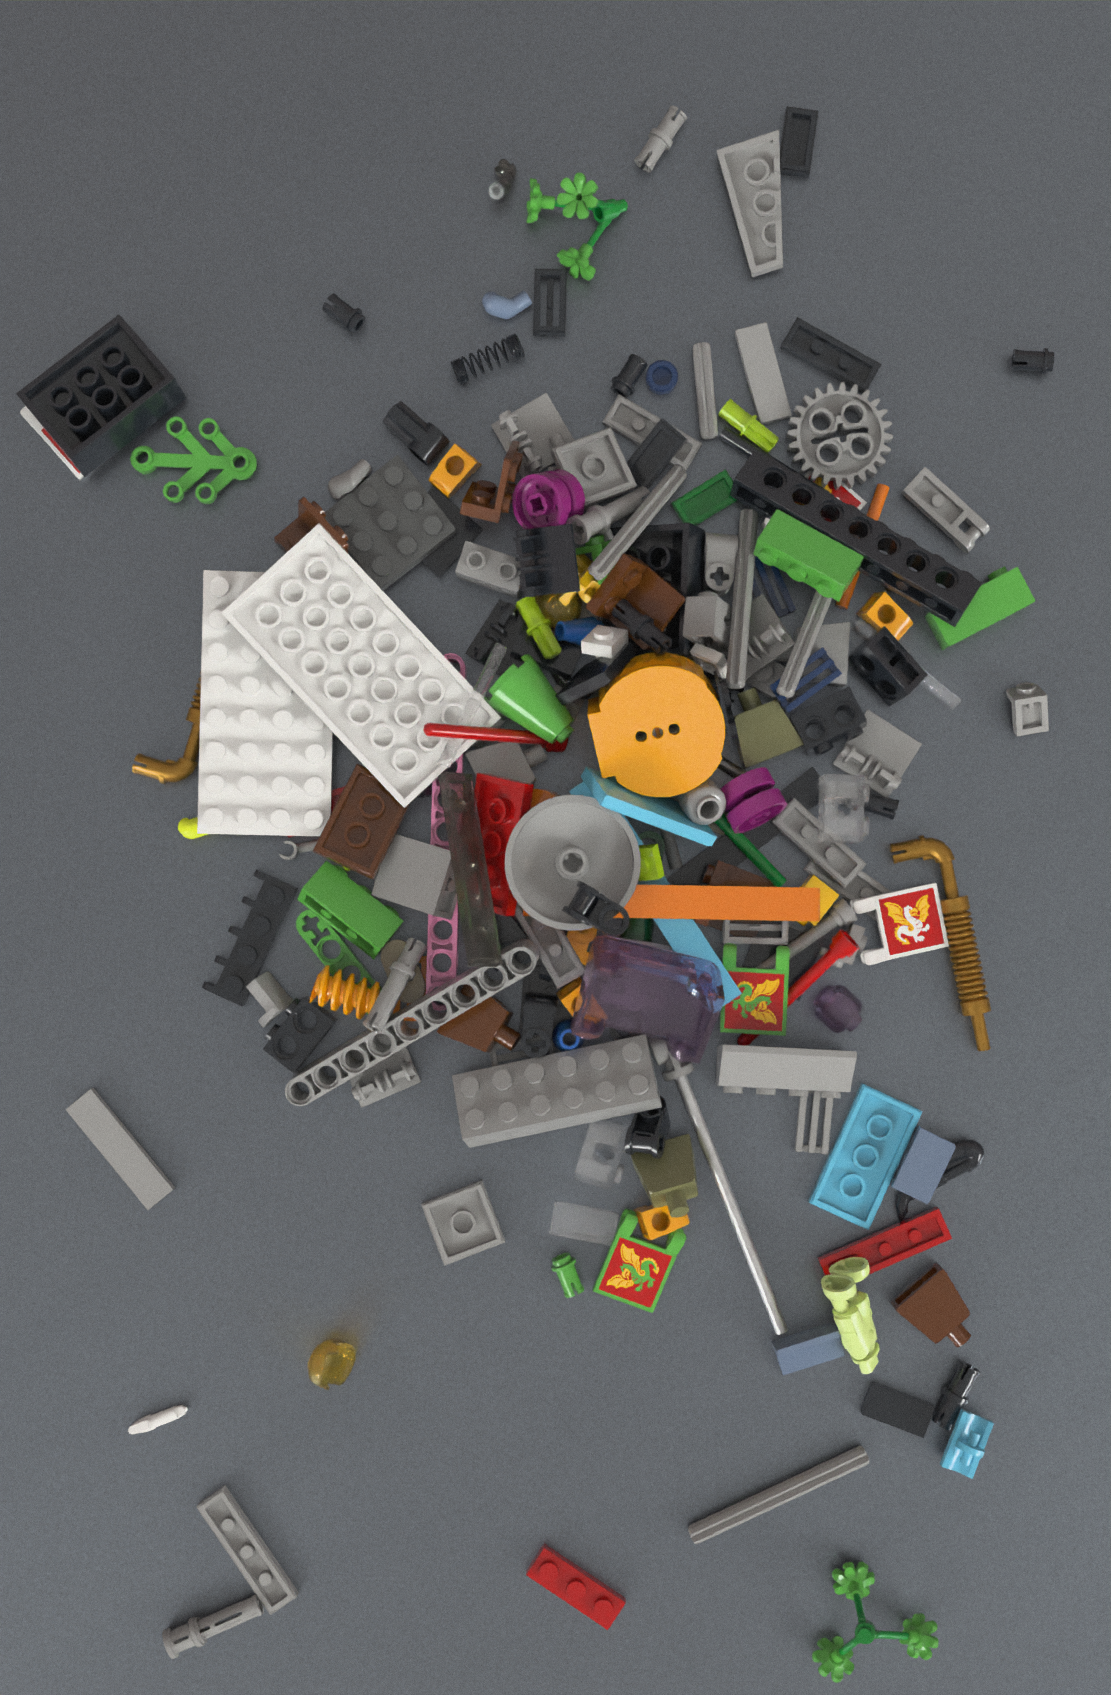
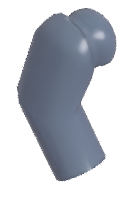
(504, 307)

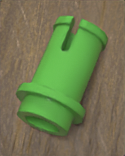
(567, 1274)

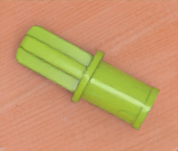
(748, 426)
(538, 627)

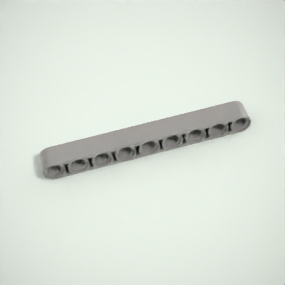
(400, 1034)

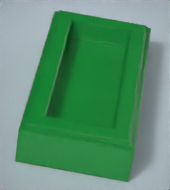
(705, 500)

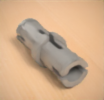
(660, 139)

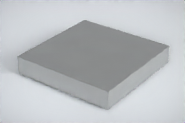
(596, 465)
(463, 1222)

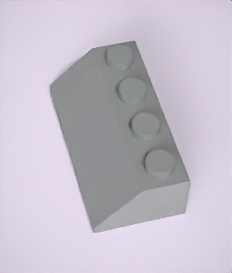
(786, 1069)

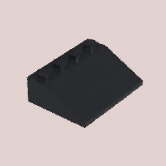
(102, 395)
(677, 557)

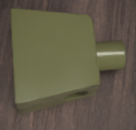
(763, 730)
(671, 1177)

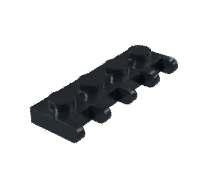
(254, 939)

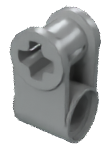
(719, 559)

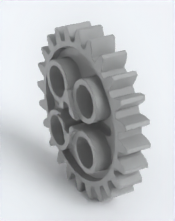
(831, 409)

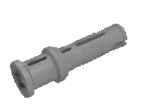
(599, 518)
(196, 1629)

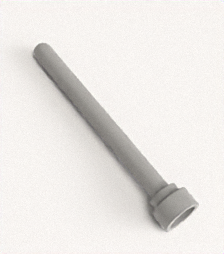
(838, 916)

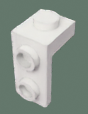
(604, 641)

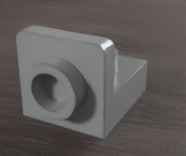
(1028, 709)

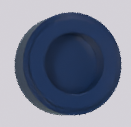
(661, 377)

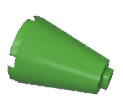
(531, 701)

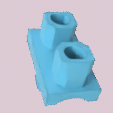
(967, 1443)

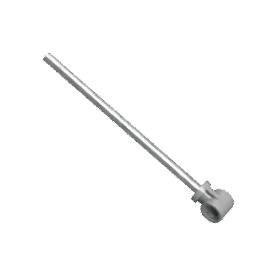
(678, 1071)

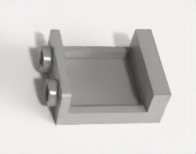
(417, 877)

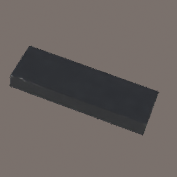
(830, 355)

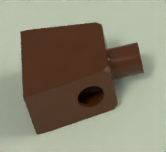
(482, 1025)
(934, 1307)

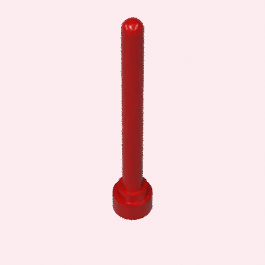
(491, 734)
(841, 946)

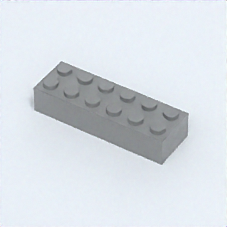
(556, 1091)

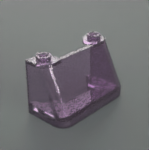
(649, 994)

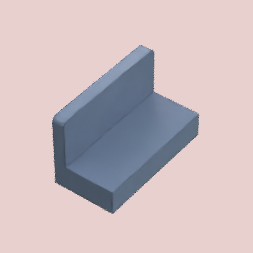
(922, 1164)
(808, 1348)

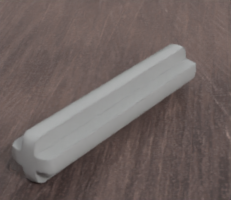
(705, 390)

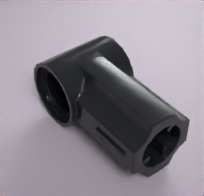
(422, 438)

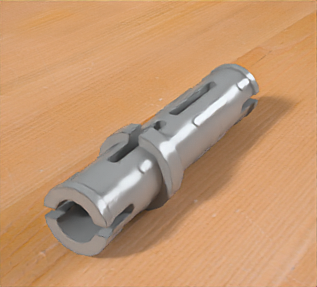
(401, 973)

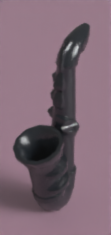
(965, 1158)

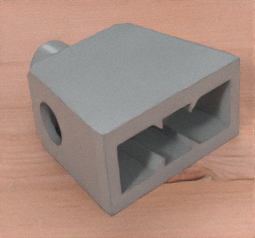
(835, 641)
(507, 760)

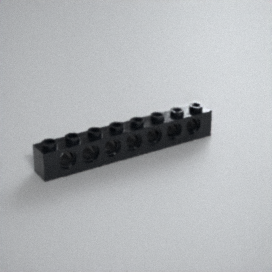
(889, 570)

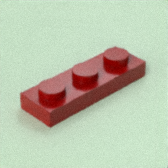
(576, 1586)

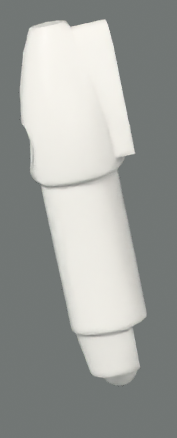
(152, 1421)

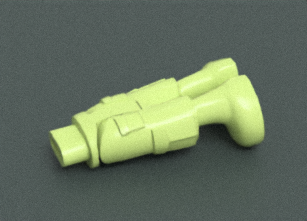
(853, 1311)

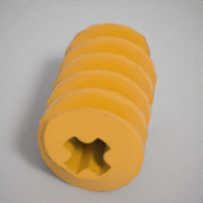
(344, 992)

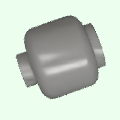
(704, 803)

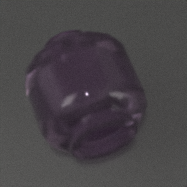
(838, 1008)

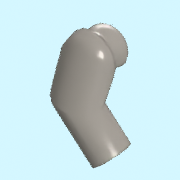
(348, 480)

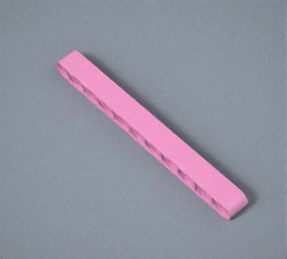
(435, 944)

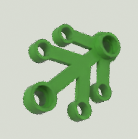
(199, 461)

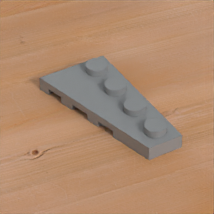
(754, 191)

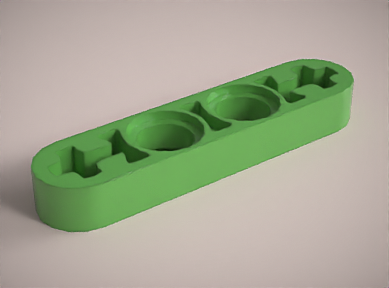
(346, 956)

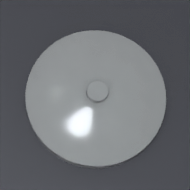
(569, 843)

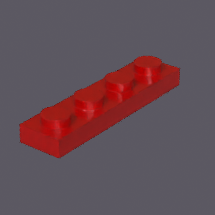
(894, 1242)

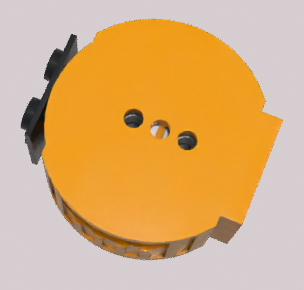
(661, 725)

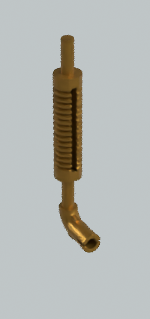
(176, 770)
(960, 931)

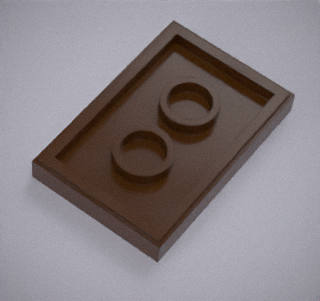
(361, 824)

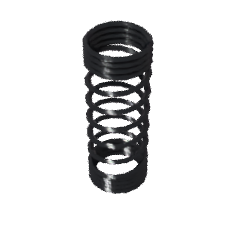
(512, 343)

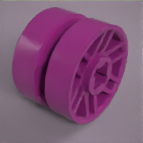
(547, 499)
(752, 800)

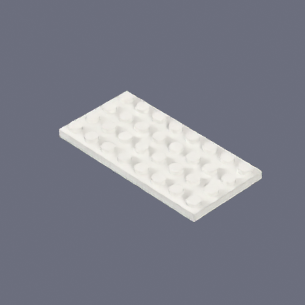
(356, 662)
(259, 743)

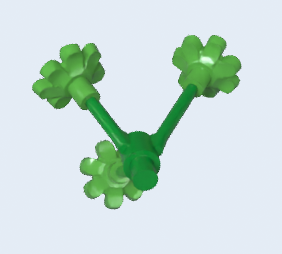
(577, 200)
(856, 1585)

